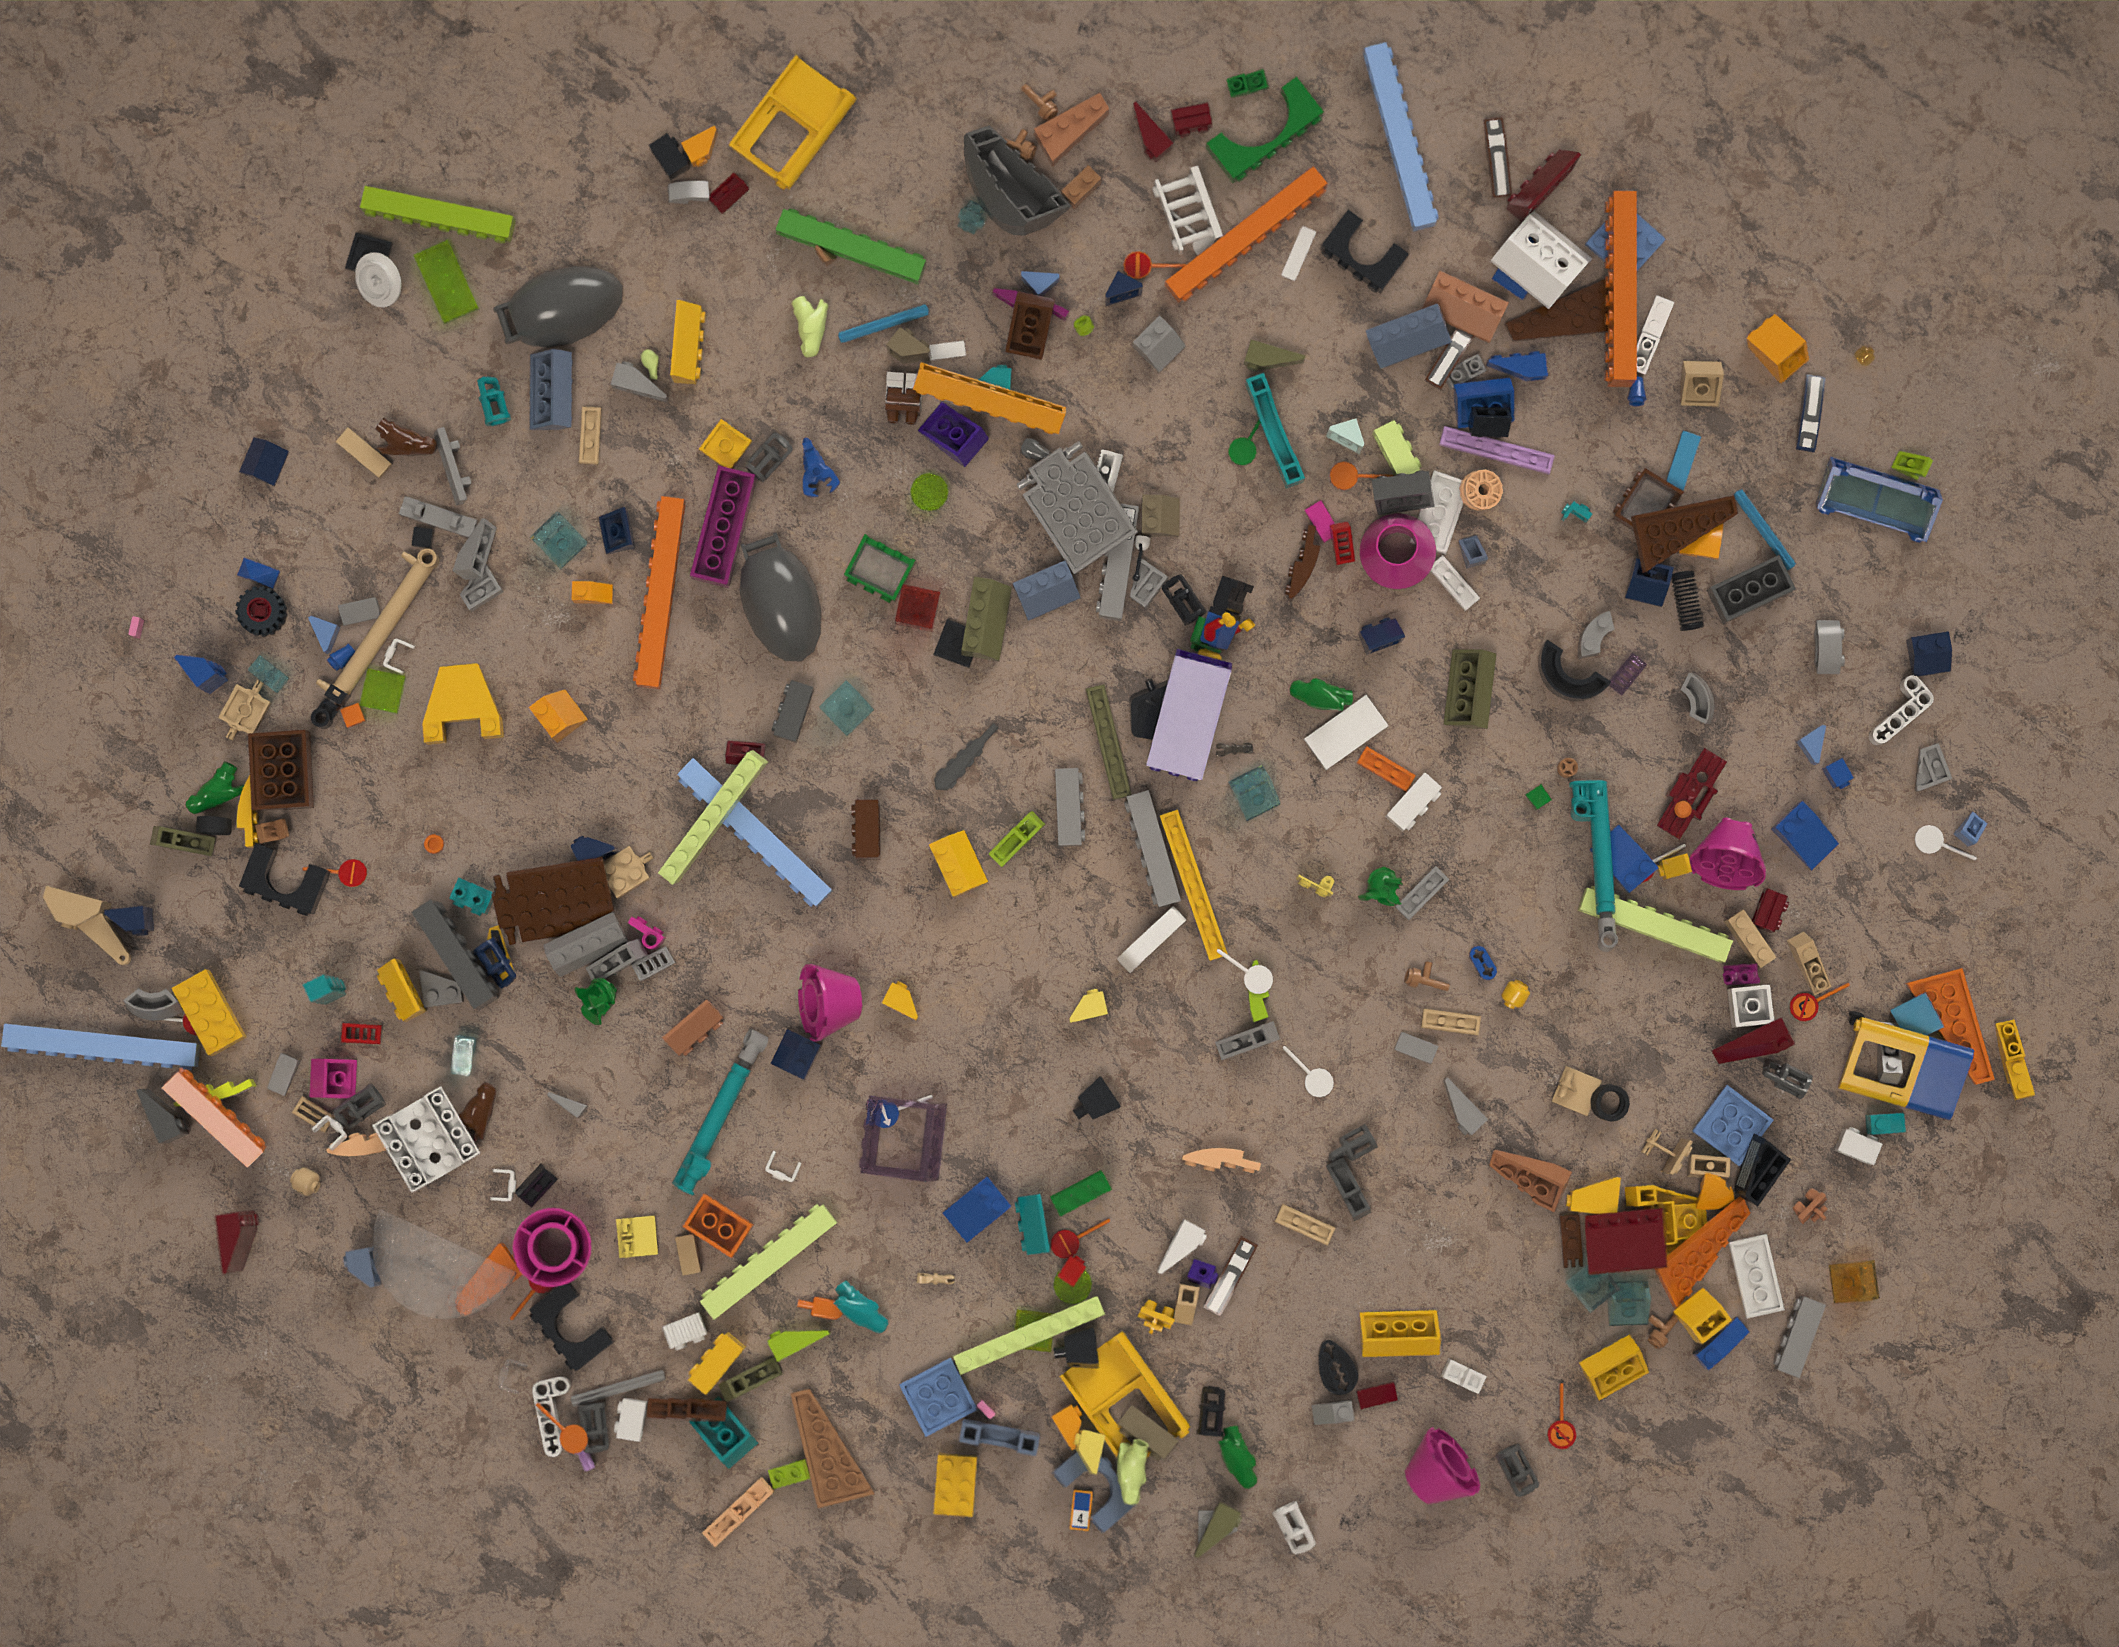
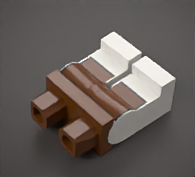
(902, 403)

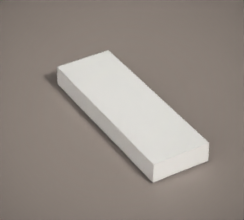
(1454, 583)

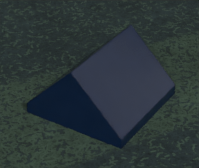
(1122, 289)
(264, 461)
(616, 531)

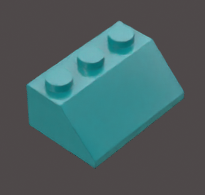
(1032, 1224)

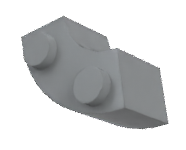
(1593, 634)
(1828, 647)
(1700, 698)
(152, 1006)

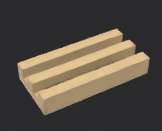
(317, 1107)

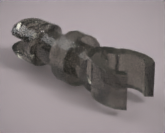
(1234, 749)

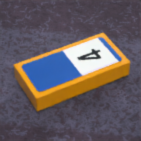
(1081, 1510)

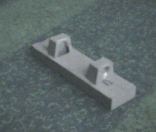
(456, 483)
(438, 517)

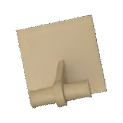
(1575, 1090)
(1674, 1163)

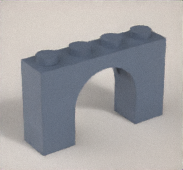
(979, 1432)
(1114, 1506)

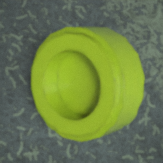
(1083, 325)

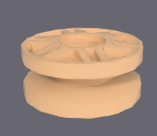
(1470, 490)

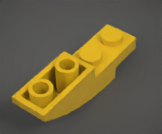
(247, 817)
(2013, 1059)

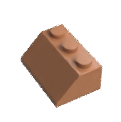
(694, 1028)

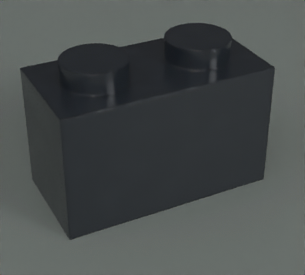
(669, 156)
(1489, 422)

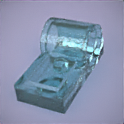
(268, 674)
(463, 1055)

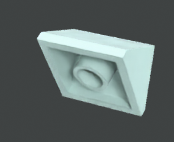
(1347, 434)

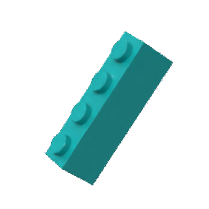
(324, 989)

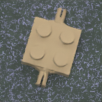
(244, 710)
(626, 871)

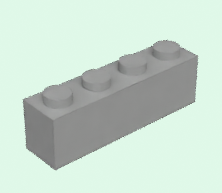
(1068, 807)
(1799, 1336)

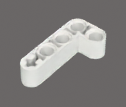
(1899, 714)
(1151, 939)
(548, 1398)

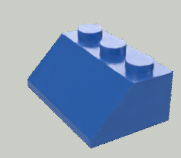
(1482, 394)
(203, 673)

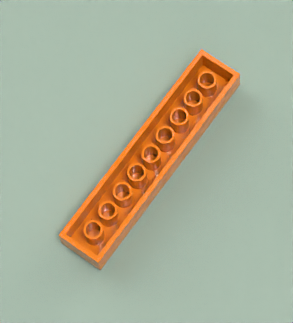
(1621, 289)

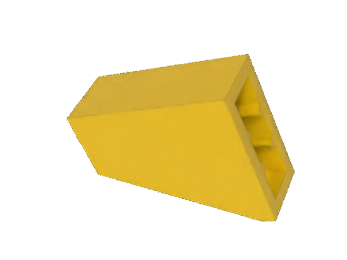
(1596, 1197)

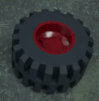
(261, 611)

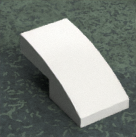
(1463, 1376)

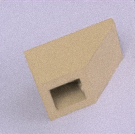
(1186, 1304)

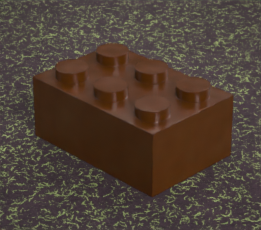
(1030, 325)
(866, 830)

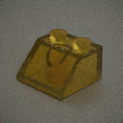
(1854, 1281)

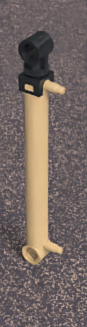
(340, 691)

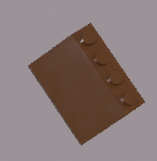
(281, 770)

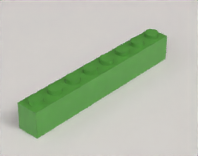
(851, 246)

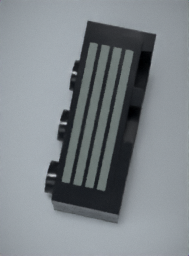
(1760, 1170)

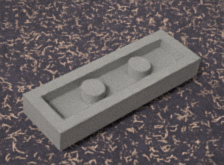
(1422, 893)

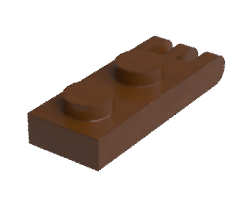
(1571, 1240)

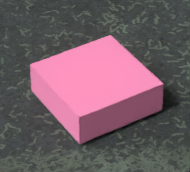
(136, 627)
(983, 1407)

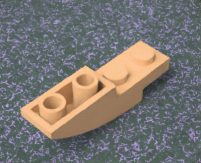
(359, 1145)
(1213, 1157)

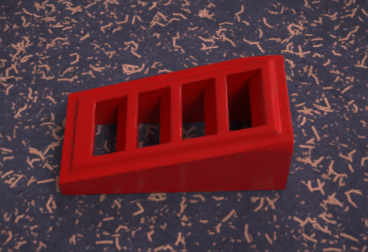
(1335, 531)
(344, 1026)

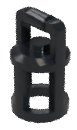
(1181, 595)
(1212, 1406)

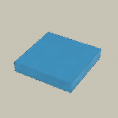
(1917, 1015)

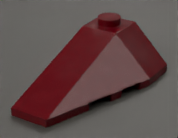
(1763, 1041)

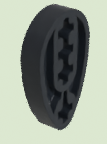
(1327, 1375)

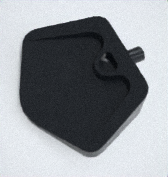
(1145, 709)

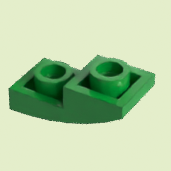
(1247, 84)

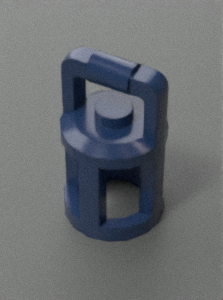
(497, 968)

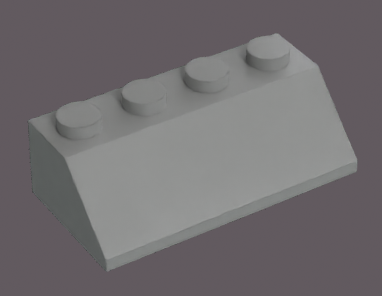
(585, 944)

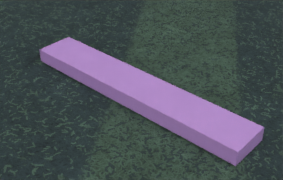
(1497, 450)

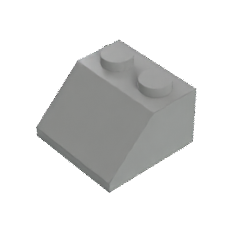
(1158, 344)

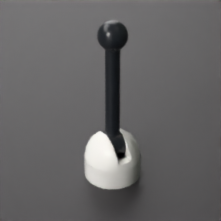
(1141, 543)

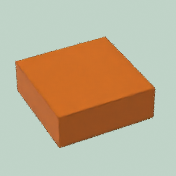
(352, 715)

